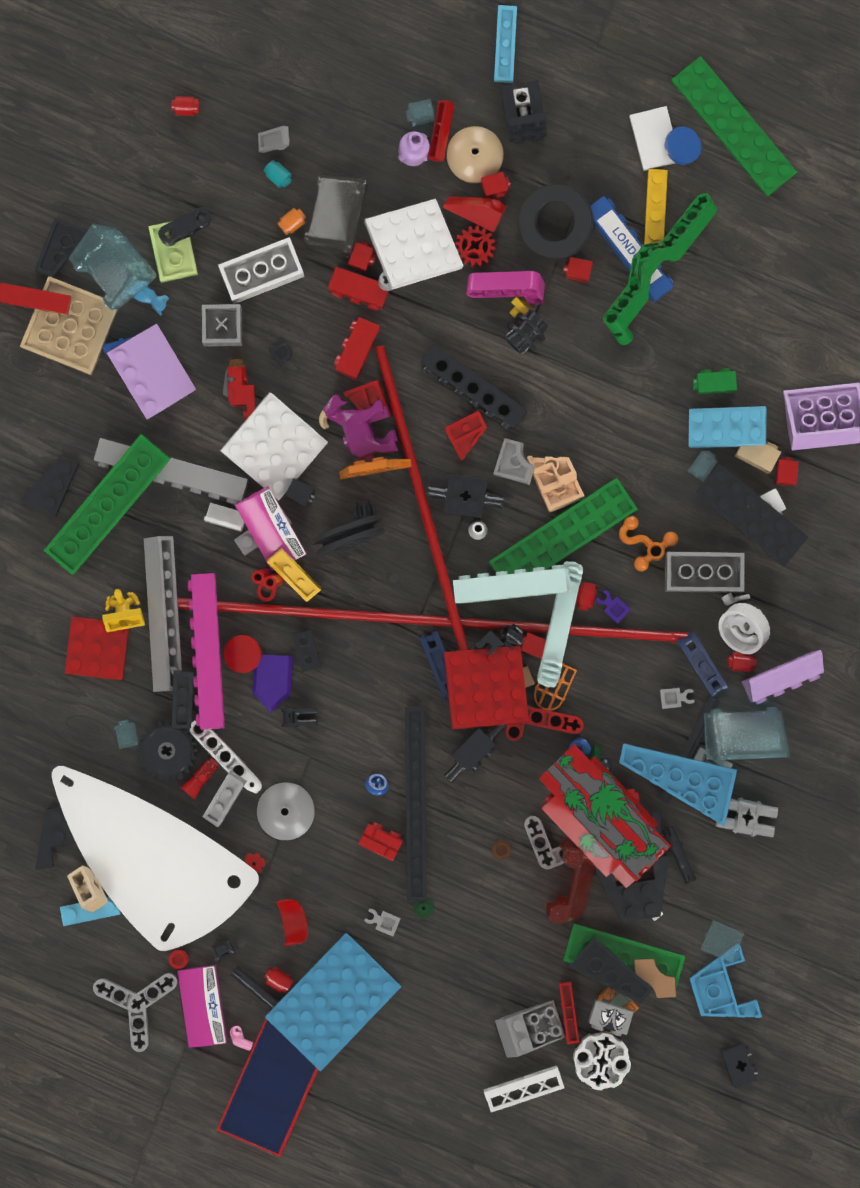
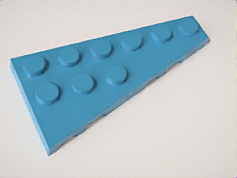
(695, 782)

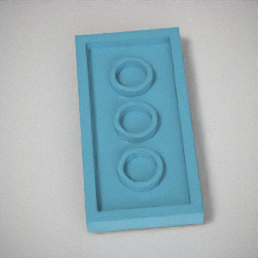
(727, 427)

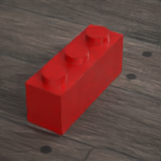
(357, 289)
(356, 348)

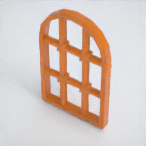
(555, 695)

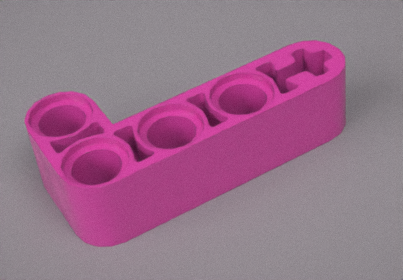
(507, 285)

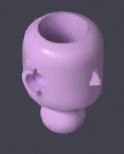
(413, 148)

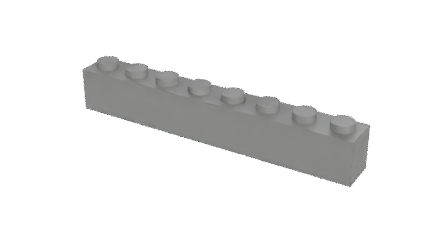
(182, 474)
(162, 611)

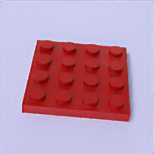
(486, 687)

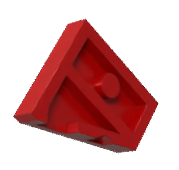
(367, 395)
(465, 433)

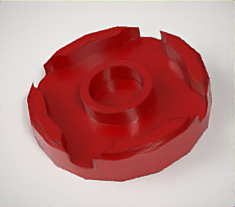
(242, 654)

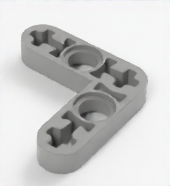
(554, 853)

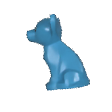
(149, 296)

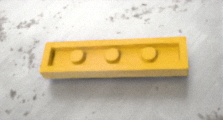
(655, 205)

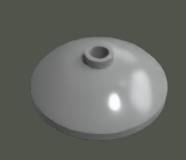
(297, 802)

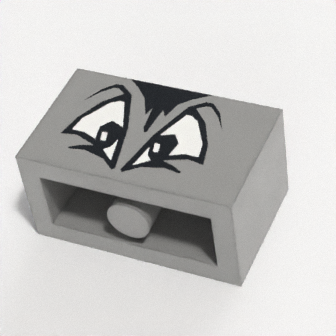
(610, 1017)

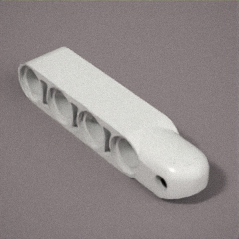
(229, 766)

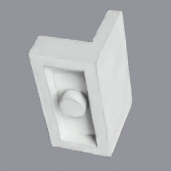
(224, 517)

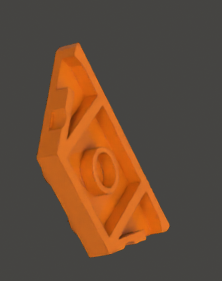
(377, 465)

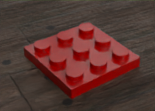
(96, 651)

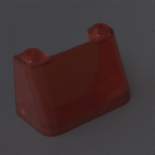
(574, 905)

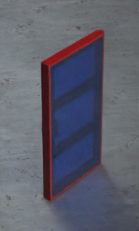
(269, 1092)

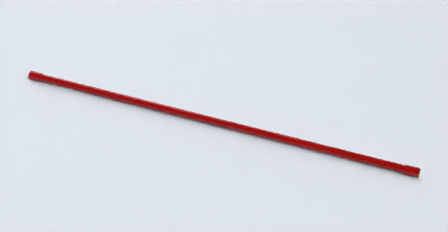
(183, 603)

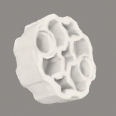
(618, 1053)

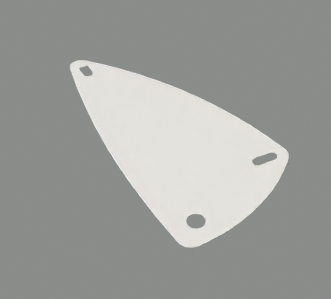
(152, 861)

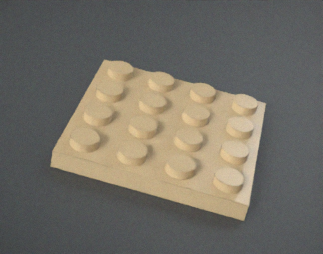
(74, 337)

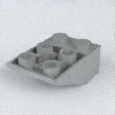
(530, 1029)

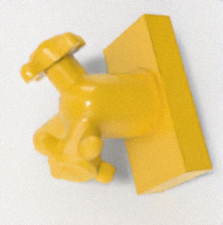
(124, 617)

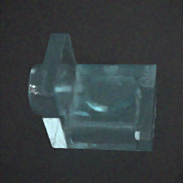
(126, 734)

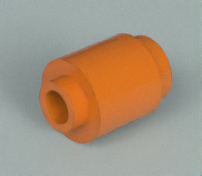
(291, 221)

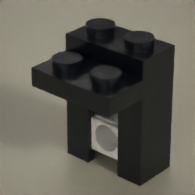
(527, 125)

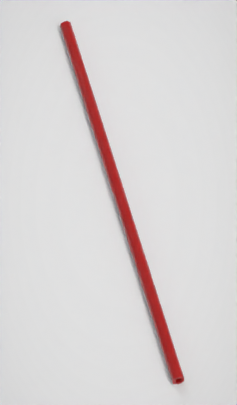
(421, 498)

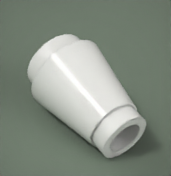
(477, 535)

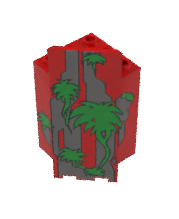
(601, 817)

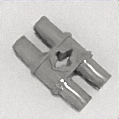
(752, 826)

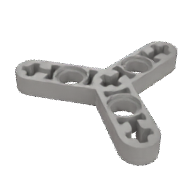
(128, 1002)

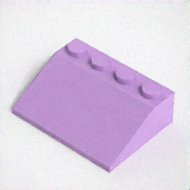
(151, 371)
(823, 416)
(784, 676)

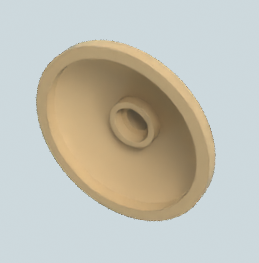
(470, 166)

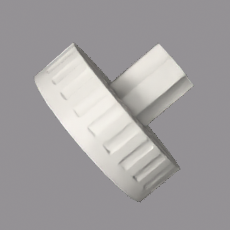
(749, 621)

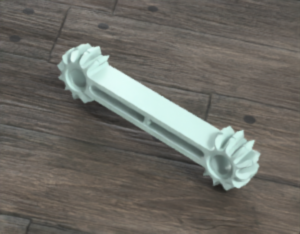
(559, 629)

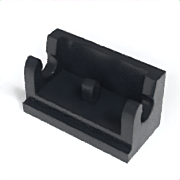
(491, 641)

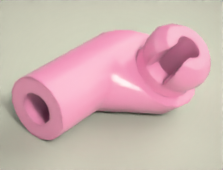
(238, 1038)

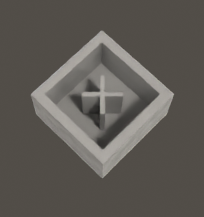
(222, 325)

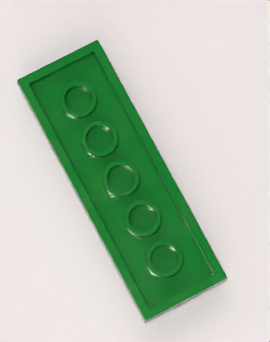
(625, 950)

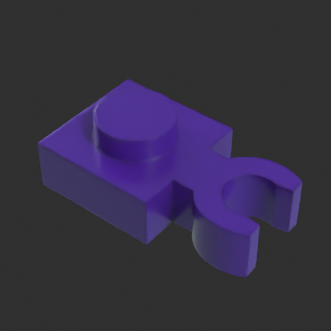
(615, 608)

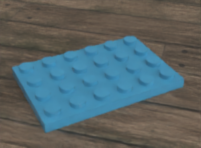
(333, 1001)

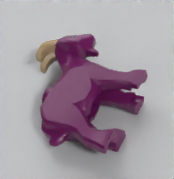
(357, 427)

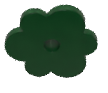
(424, 914)

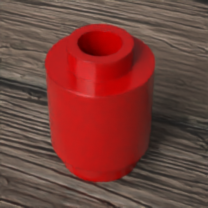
(185, 106)
(586, 596)
(741, 662)
(278, 979)

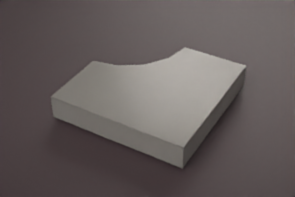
(512, 463)

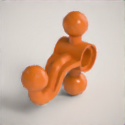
(642, 563)

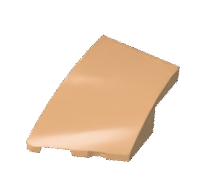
(556, 481)

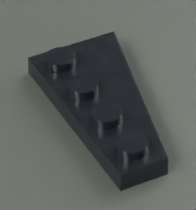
(604, 967)

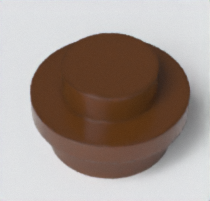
(501, 849)

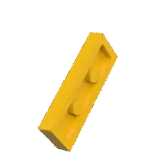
(294, 575)

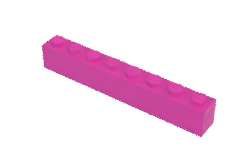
(207, 651)

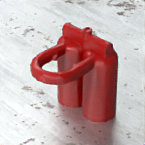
(265, 578)

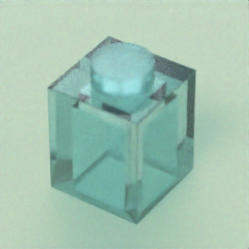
(420, 112)
(703, 465)

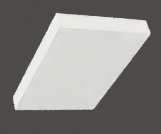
(650, 133)

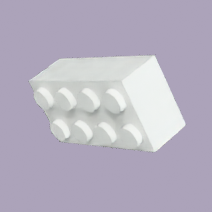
(261, 270)

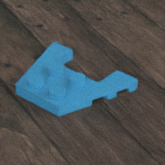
(715, 993)

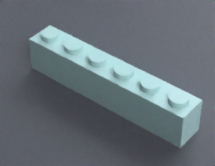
(512, 585)

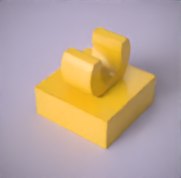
(521, 306)

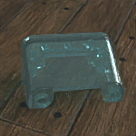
(112, 264)
(745, 735)

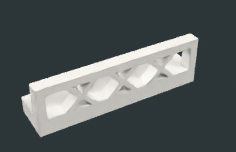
(522, 1082)

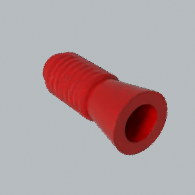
(200, 777)

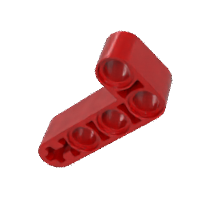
(545, 723)

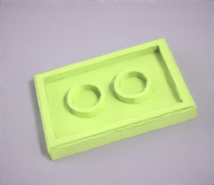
(174, 260)

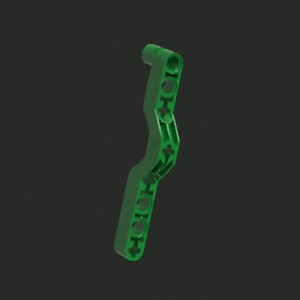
(649, 259)

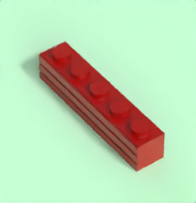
(441, 130)
(568, 1012)

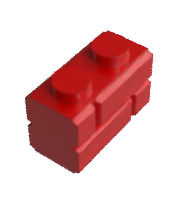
(380, 841)

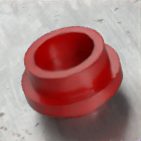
(178, 959)

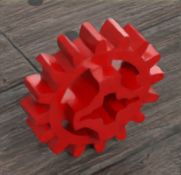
(466, 253)

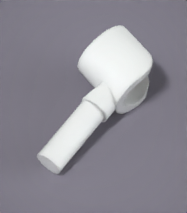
(729, 599)

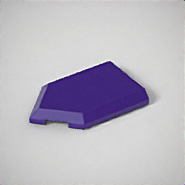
(273, 680)

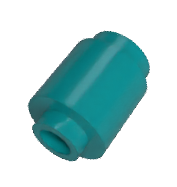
(278, 174)

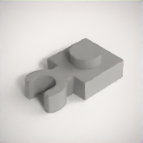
(672, 697)
(386, 922)

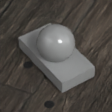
(273, 139)

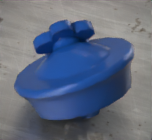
(582, 744)
(376, 784)

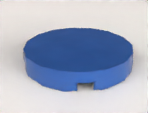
(682, 145)

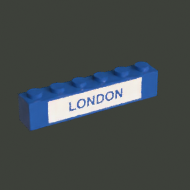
(626, 244)

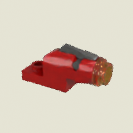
(236, 387)

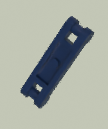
(436, 660)
(702, 664)

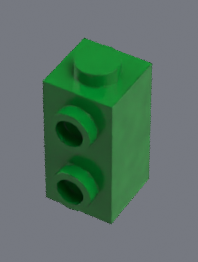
(715, 382)

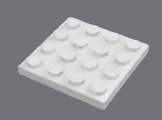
(413, 244)
(274, 445)

